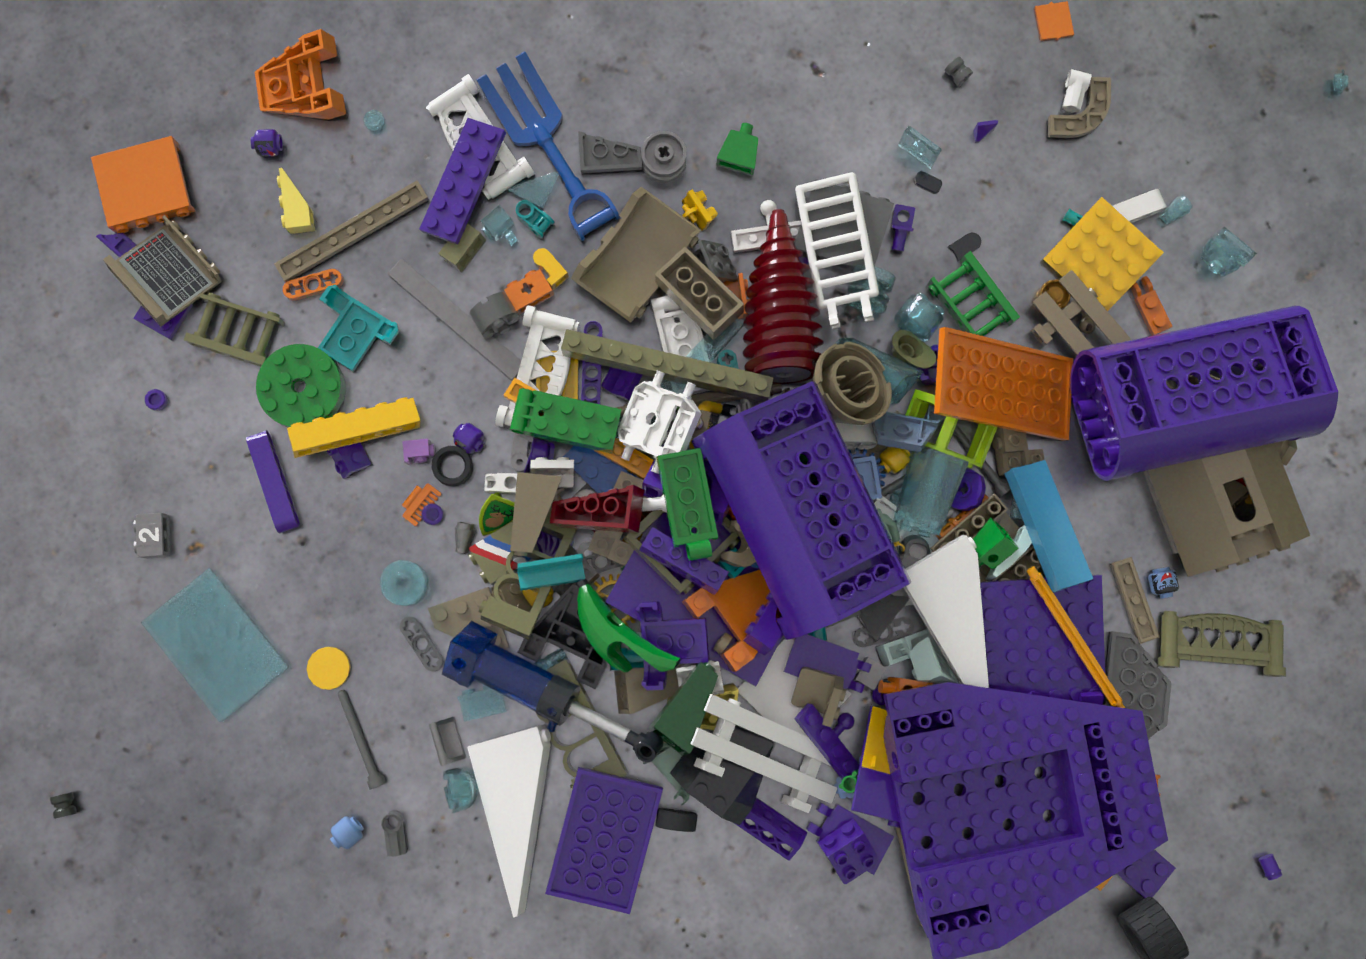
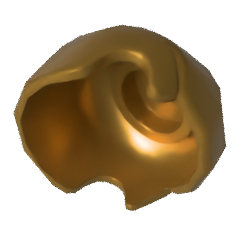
(1056, 292)

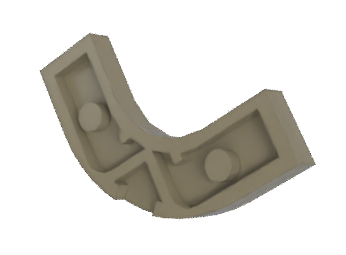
(1085, 122)

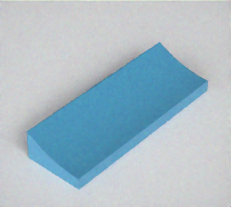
(1048, 526)

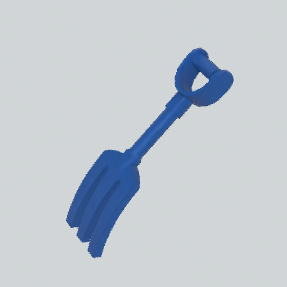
(540, 132)

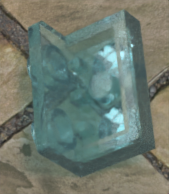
(481, 703)

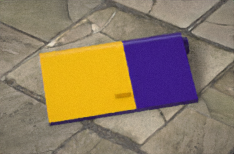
(874, 785)

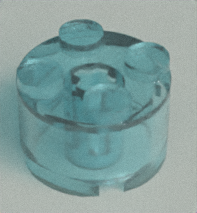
(920, 316)

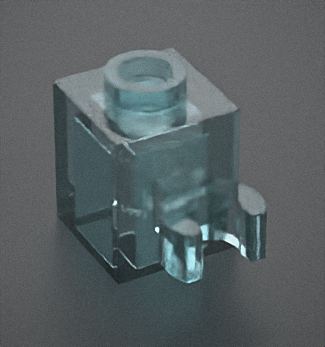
(498, 224)

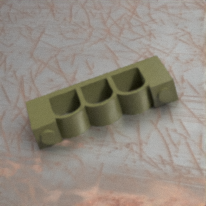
(511, 617)
(614, 764)

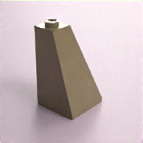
(531, 506)
(634, 697)

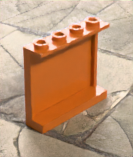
(141, 184)

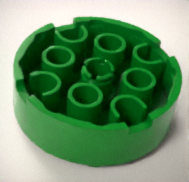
(284, 373)

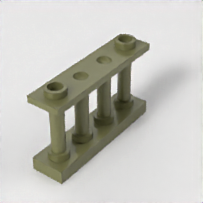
(238, 350)

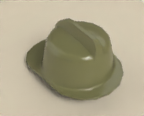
(912, 350)

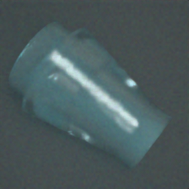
(1177, 209)

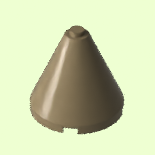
(852, 384)

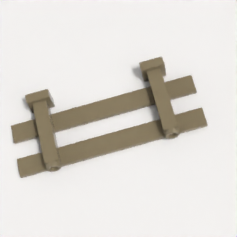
(1059, 319)

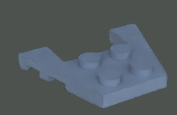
(906, 431)

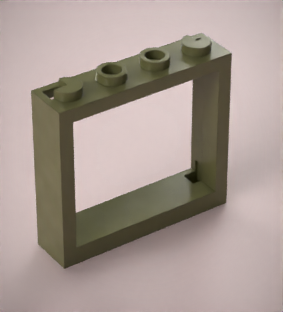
(686, 585)

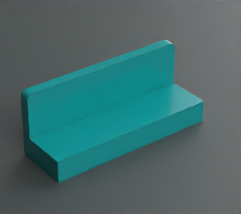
(550, 572)

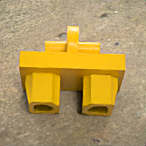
(696, 211)

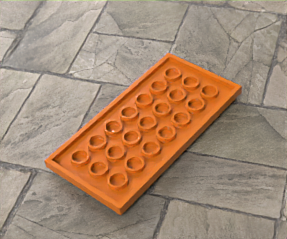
(1003, 384)

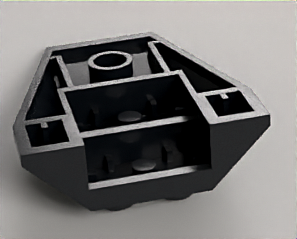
(736, 790)

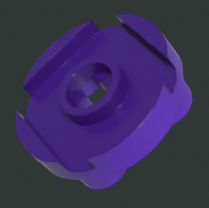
(975, 493)

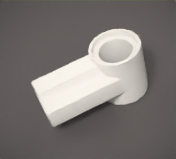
(1076, 85)

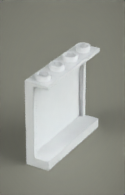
(775, 691)

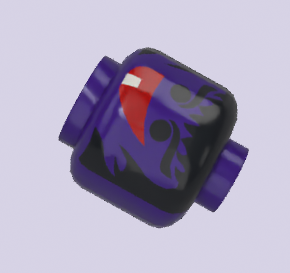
(267, 142)

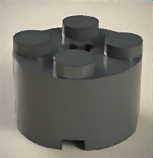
(494, 315)

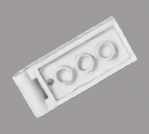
(675, 337)

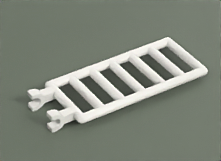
(861, 234)

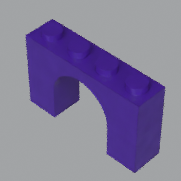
(720, 505)

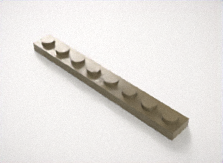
(351, 231)

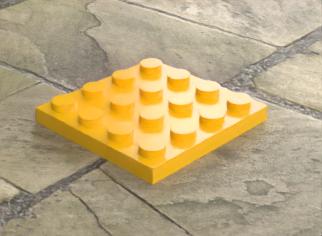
(1104, 253)

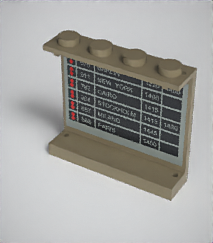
(165, 272)

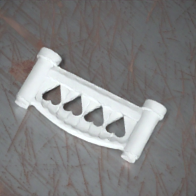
(461, 99)
(542, 326)

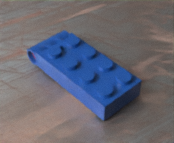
(595, 469)

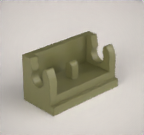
(462, 254)

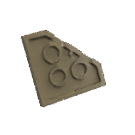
(457, 613)

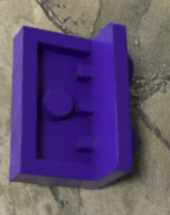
(349, 459)

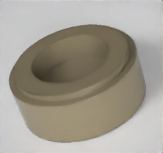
(722, 643)

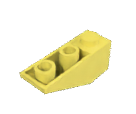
(297, 213)

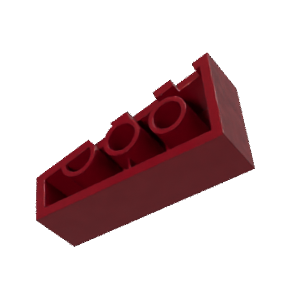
(605, 511)

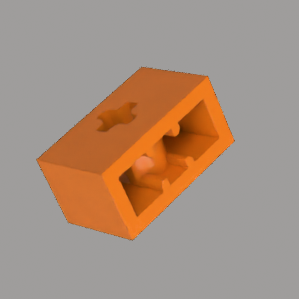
(539, 289)

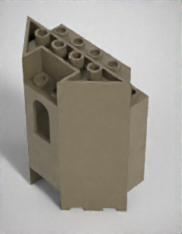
(1201, 517)

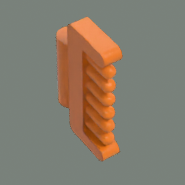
(415, 500)

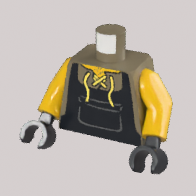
(709, 417)

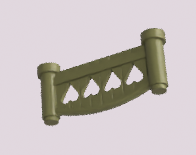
(1176, 647)

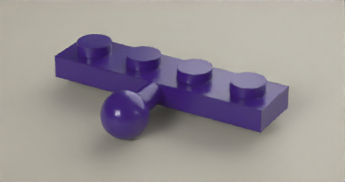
(827, 739)

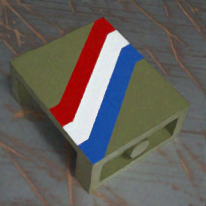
(492, 554)

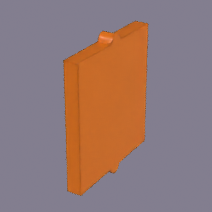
(1054, 21)

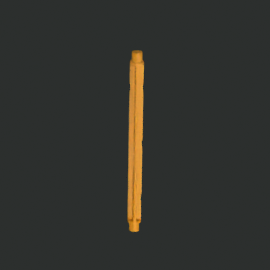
(1074, 637)

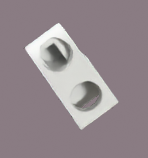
(500, 483)

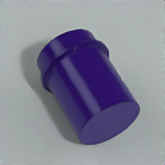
(1270, 867)

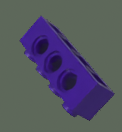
(699, 571)

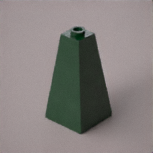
(685, 709)

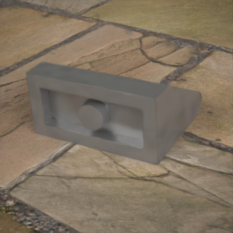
(447, 741)

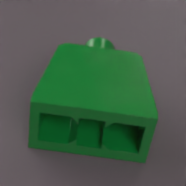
(739, 150)
(993, 544)

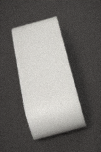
(1141, 206)
(857, 436)

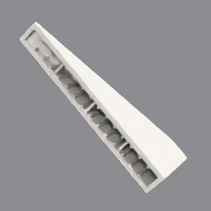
(950, 604)
(511, 788)

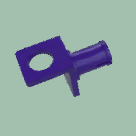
(901, 228)

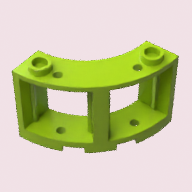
(981, 440)

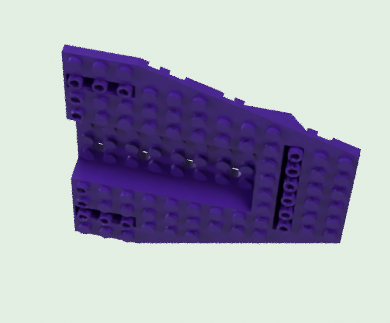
(1003, 881)

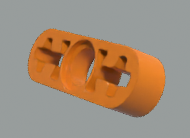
(300, 294)

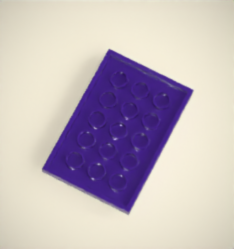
(604, 840)

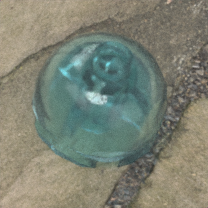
(460, 789)

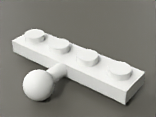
(753, 238)

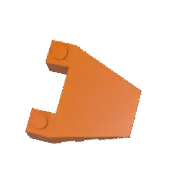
(295, 82)
(737, 605)

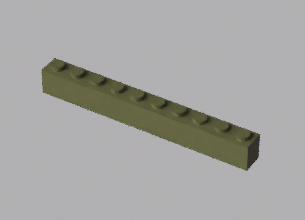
(676, 367)

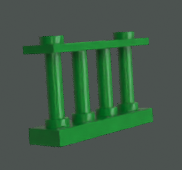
(981, 281)

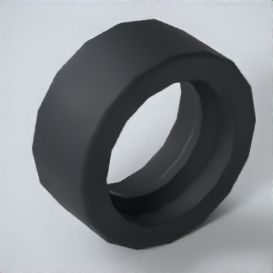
(440, 454)
(676, 820)

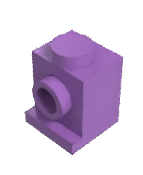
(418, 450)

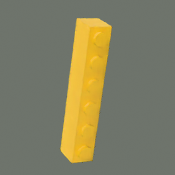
(353, 427)

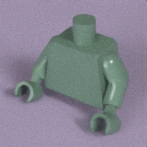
(665, 761)

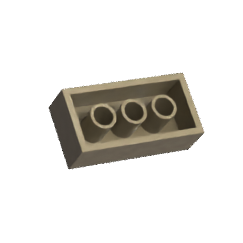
(699, 293)

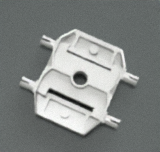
(651, 400)

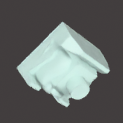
(930, 663)

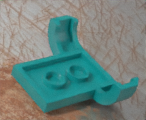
(353, 329)

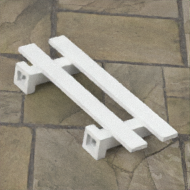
(719, 747)

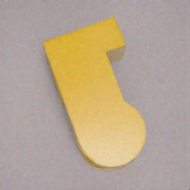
(546, 261)

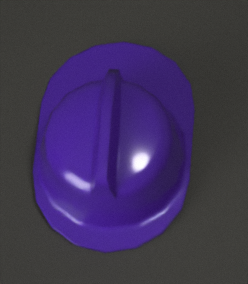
(540, 449)

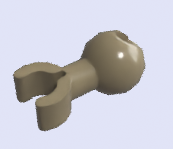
(1086, 323)

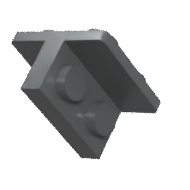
(716, 259)

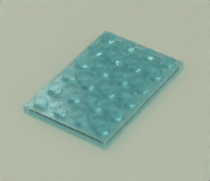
(215, 645)

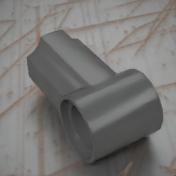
(394, 836)

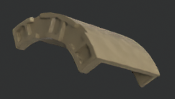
(632, 252)

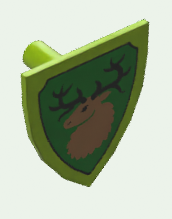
(495, 514)

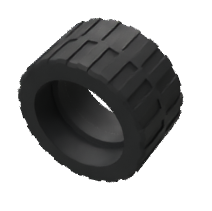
(1153, 931)

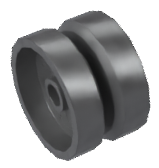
(664, 145)

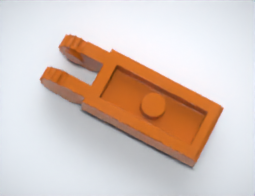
(1150, 307)

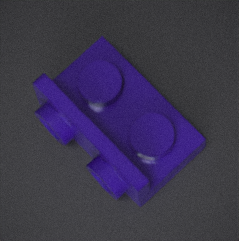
(621, 382)

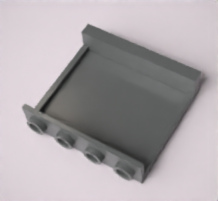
(876, 215)

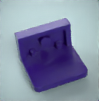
(849, 851)

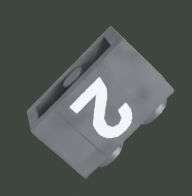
(151, 535)

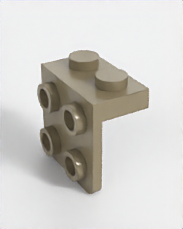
(822, 691)

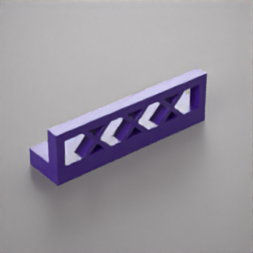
(779, 826)

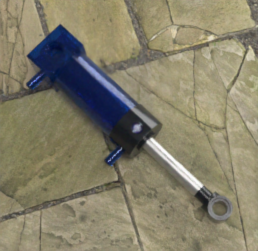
(477, 658)

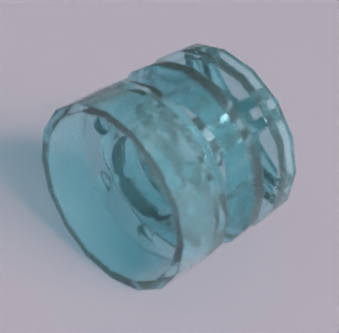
(885, 285)
(417, 585)

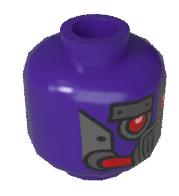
(468, 438)

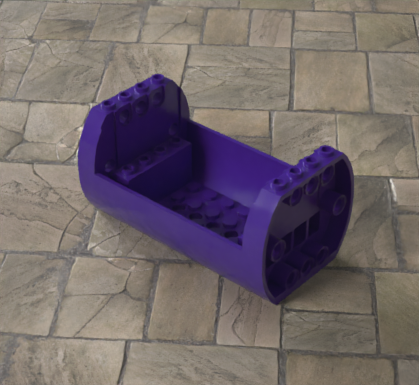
(1142, 424)
(782, 515)

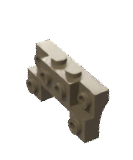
(1013, 451)
(608, 542)

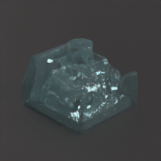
(1226, 253)

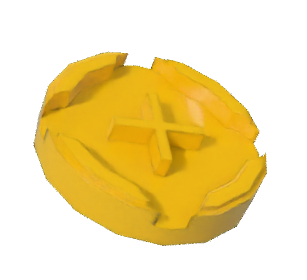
(328, 668)

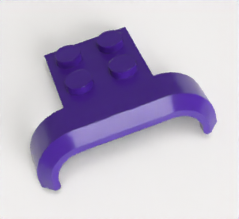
(678, 637)

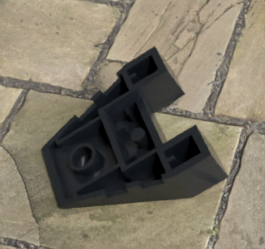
(563, 629)

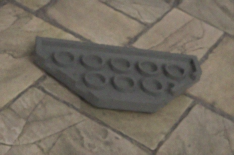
(1138, 680)

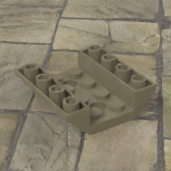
(973, 523)

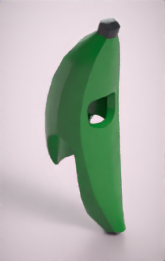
(607, 633)

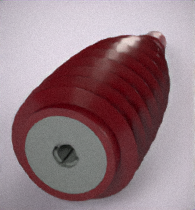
(780, 310)

